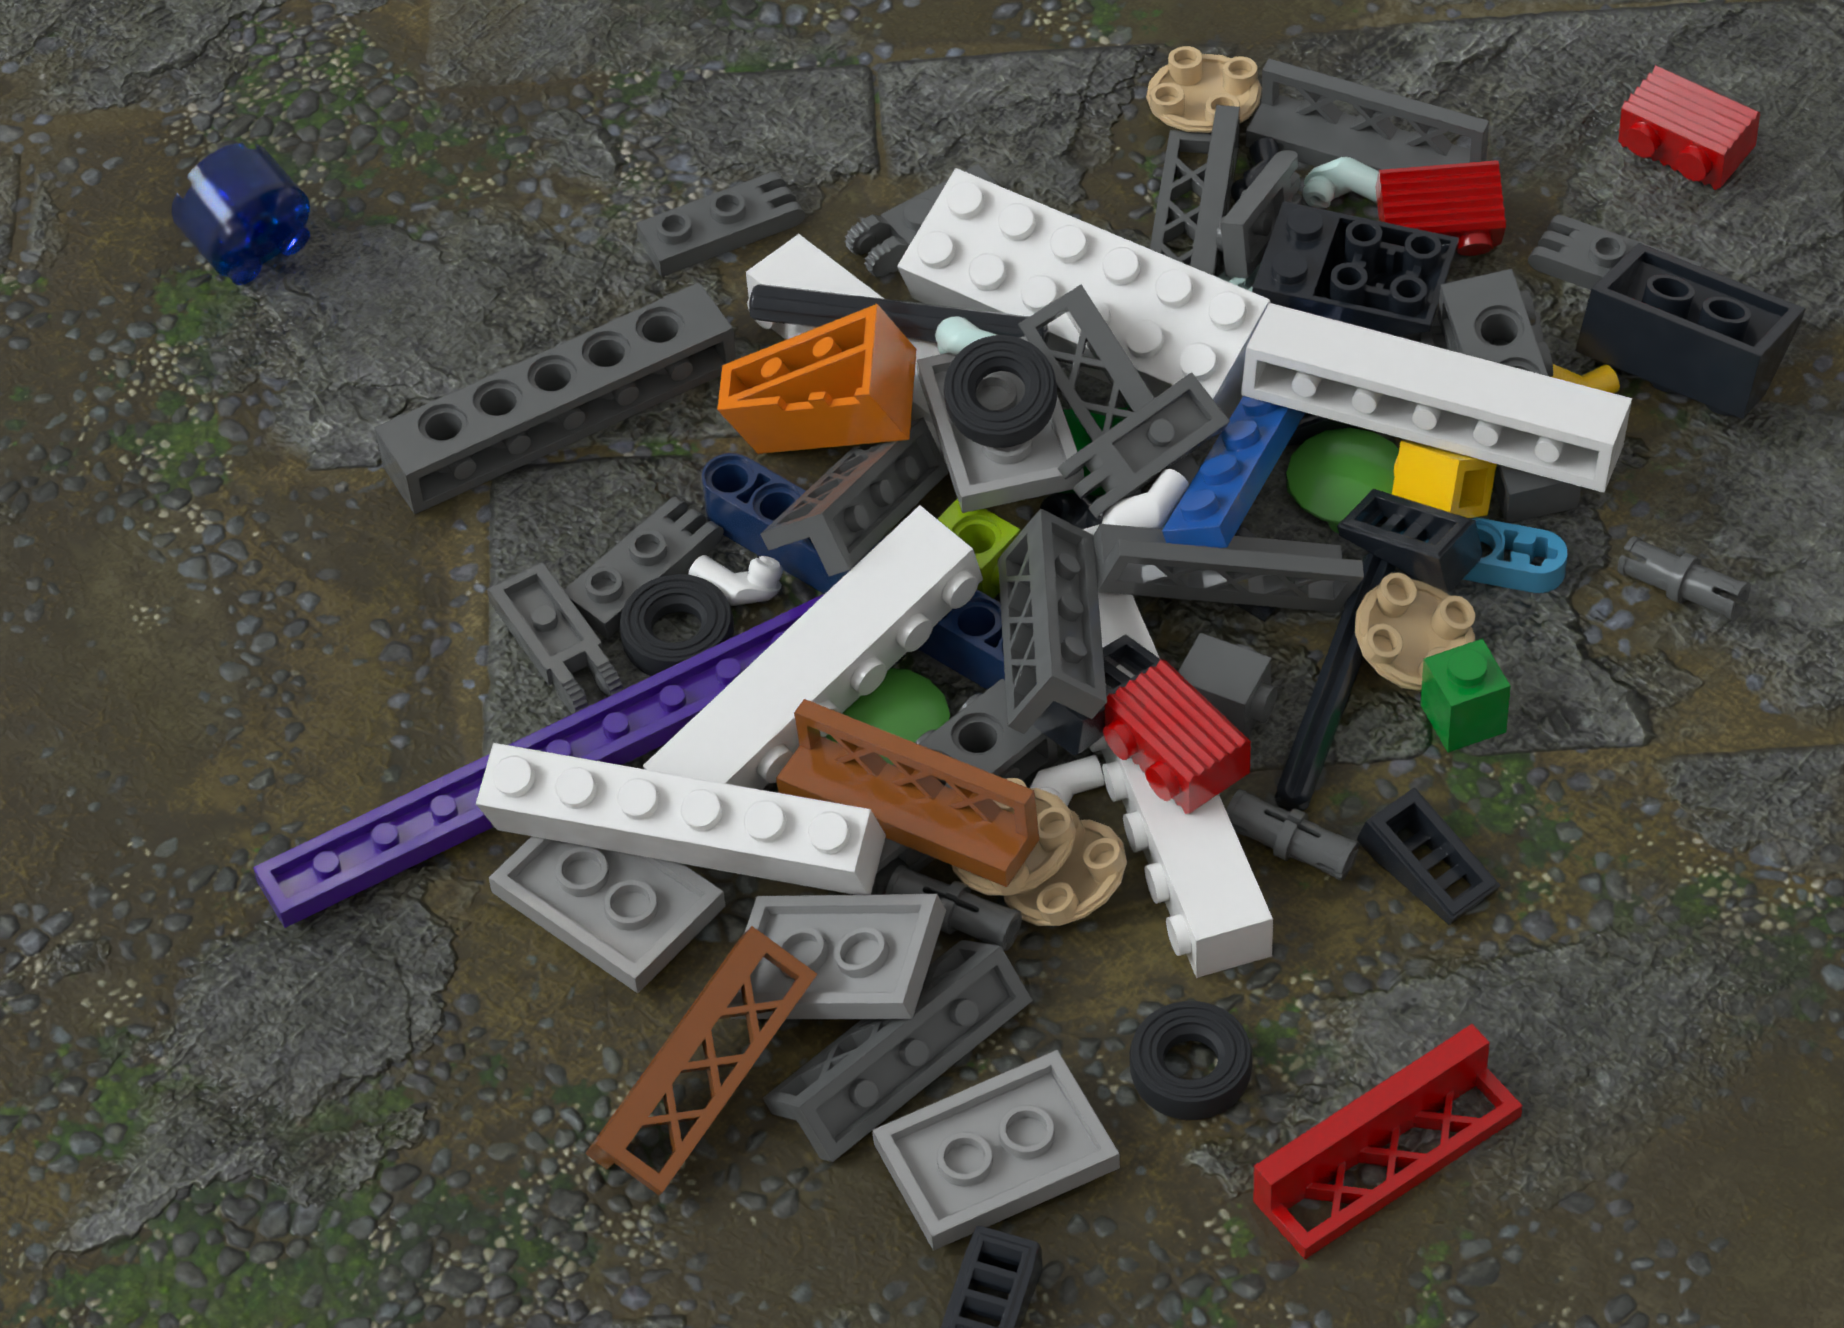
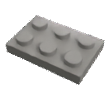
(989, 474)
(608, 904)
(863, 947)
(995, 1149)

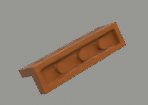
(908, 799)
(681, 1045)

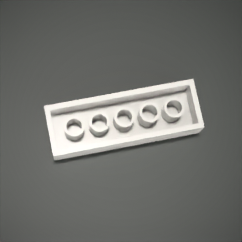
(1017, 256)

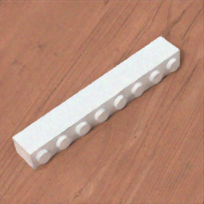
(1192, 856)

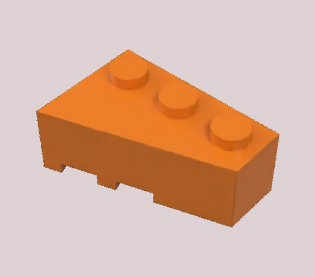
(824, 387)

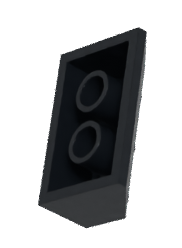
(1688, 330)

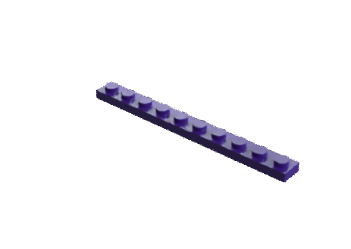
(446, 808)

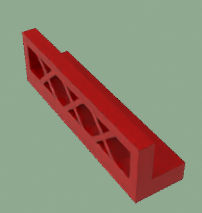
(1371, 1122)

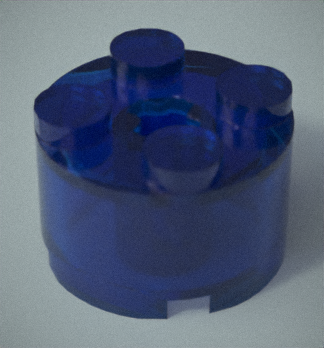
(242, 211)

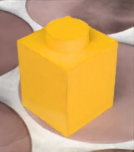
(1443, 479)

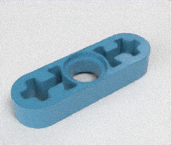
(1525, 545)

